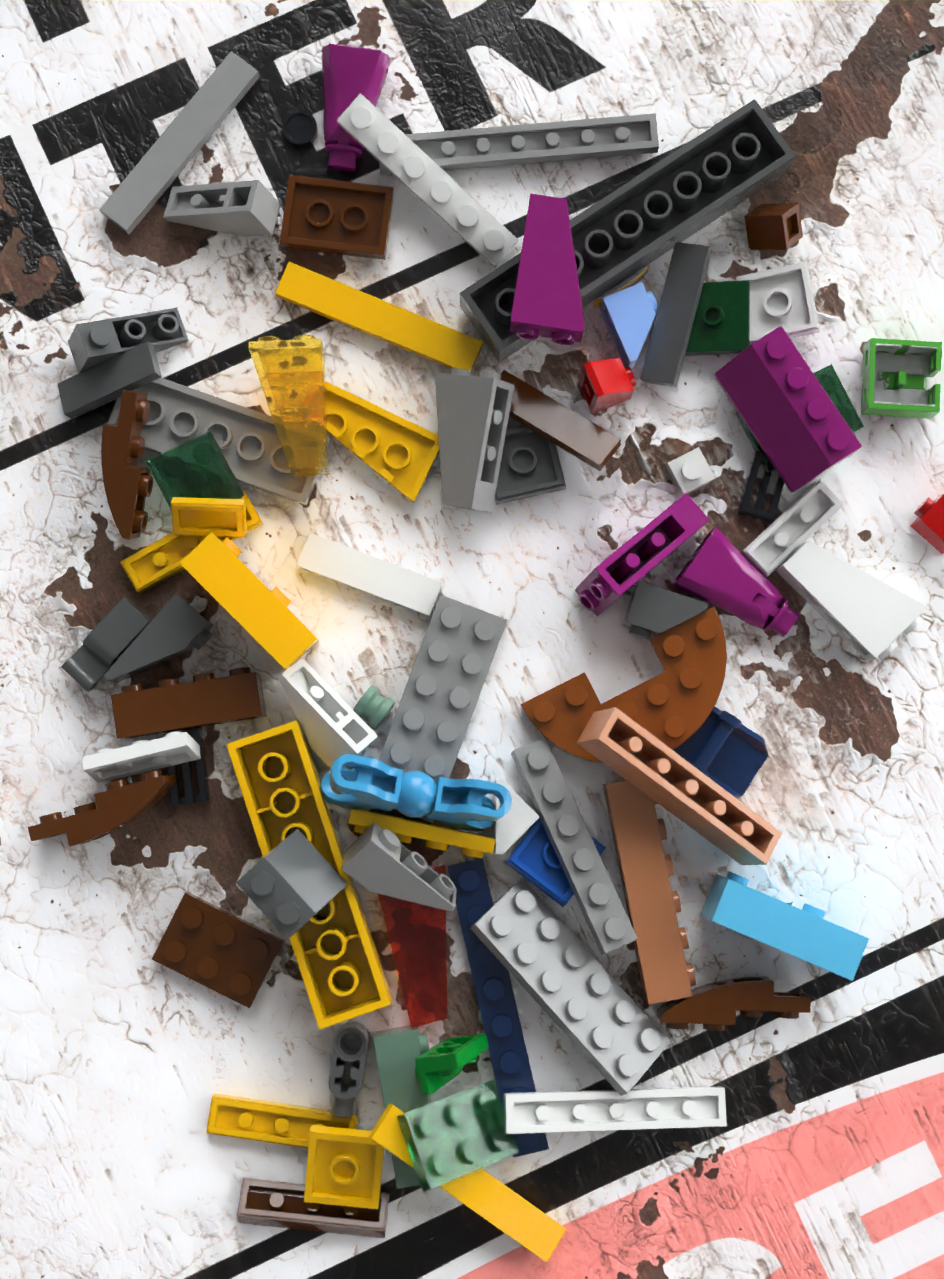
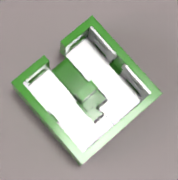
(896, 378)

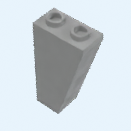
(471, 435)

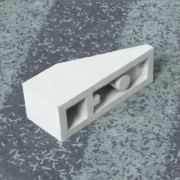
(323, 715)

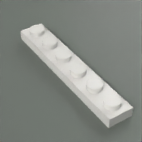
(427, 180)
(610, 1111)

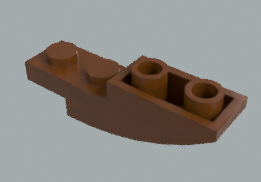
(123, 478)
(114, 810)
(717, 1003)

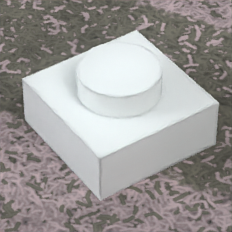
(690, 471)

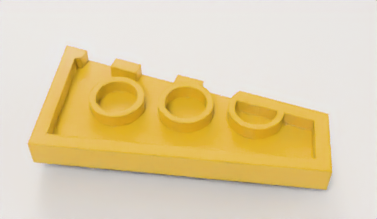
(382, 440)

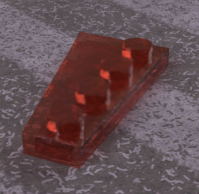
(419, 954)

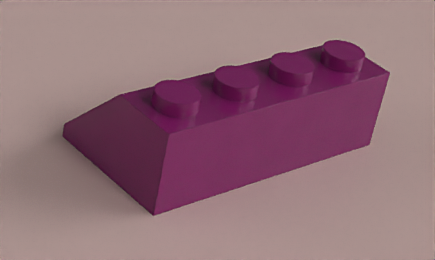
(787, 409)

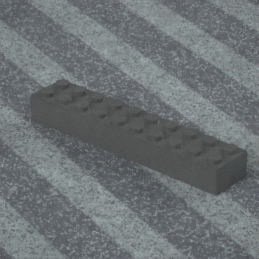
(646, 217)

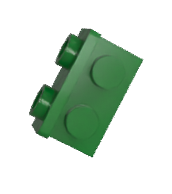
(446, 1060)

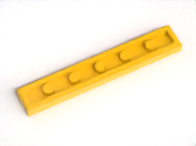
(378, 318)
(482, 1195)

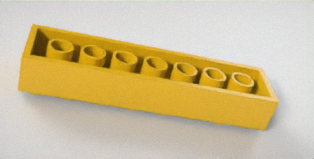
(336, 943)

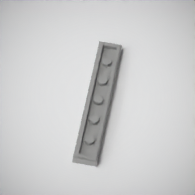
(180, 142)

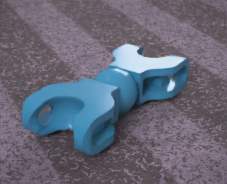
(414, 793)

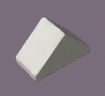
(514, 823)

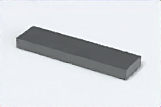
(676, 314)

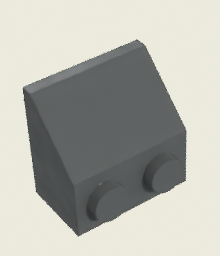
(291, 883)

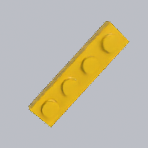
(435, 836)

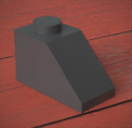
(658, 610)

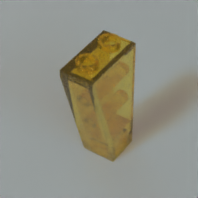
(296, 396)

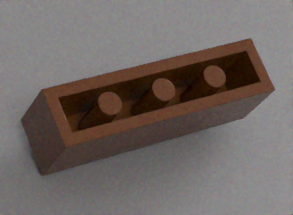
(188, 705)

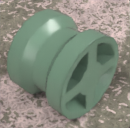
(373, 707)

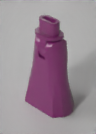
(345, 75)
(733, 584)

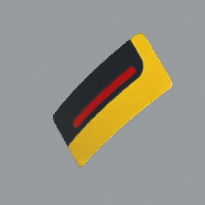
(597, 302)

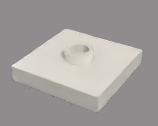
(781, 299)

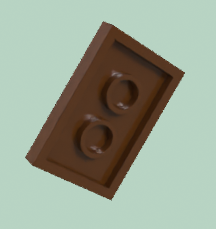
(337, 217)
(217, 949)

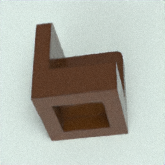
(773, 226)

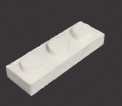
(141, 757)

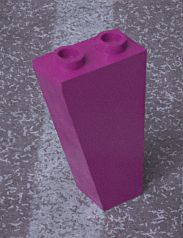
(547, 279)
(640, 555)

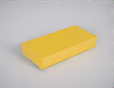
(208, 515)

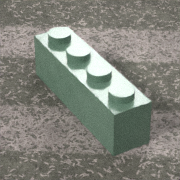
(396, 1067)

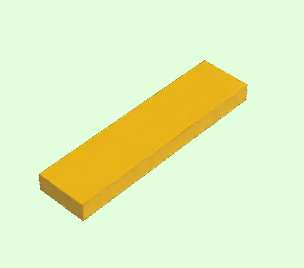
(164, 556)
(269, 1120)

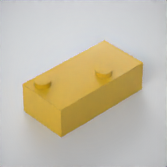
(249, 600)

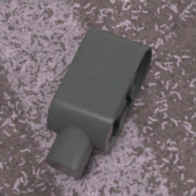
(343, 1095)

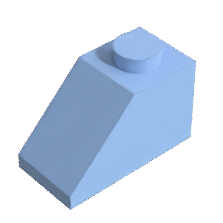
(629, 319)

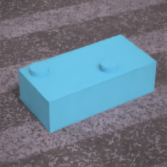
(784, 926)

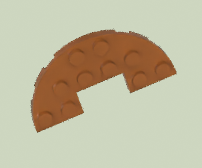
(666, 706)

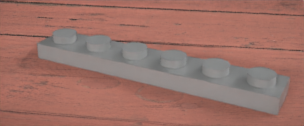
(574, 846)

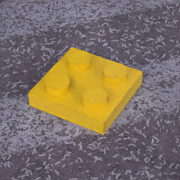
(343, 1167)

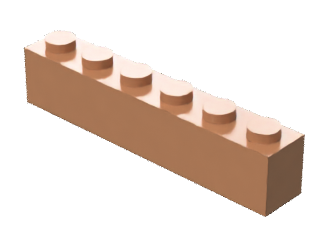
(679, 787)
(648, 893)

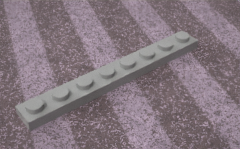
(539, 142)

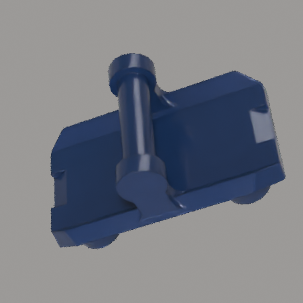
(725, 752)

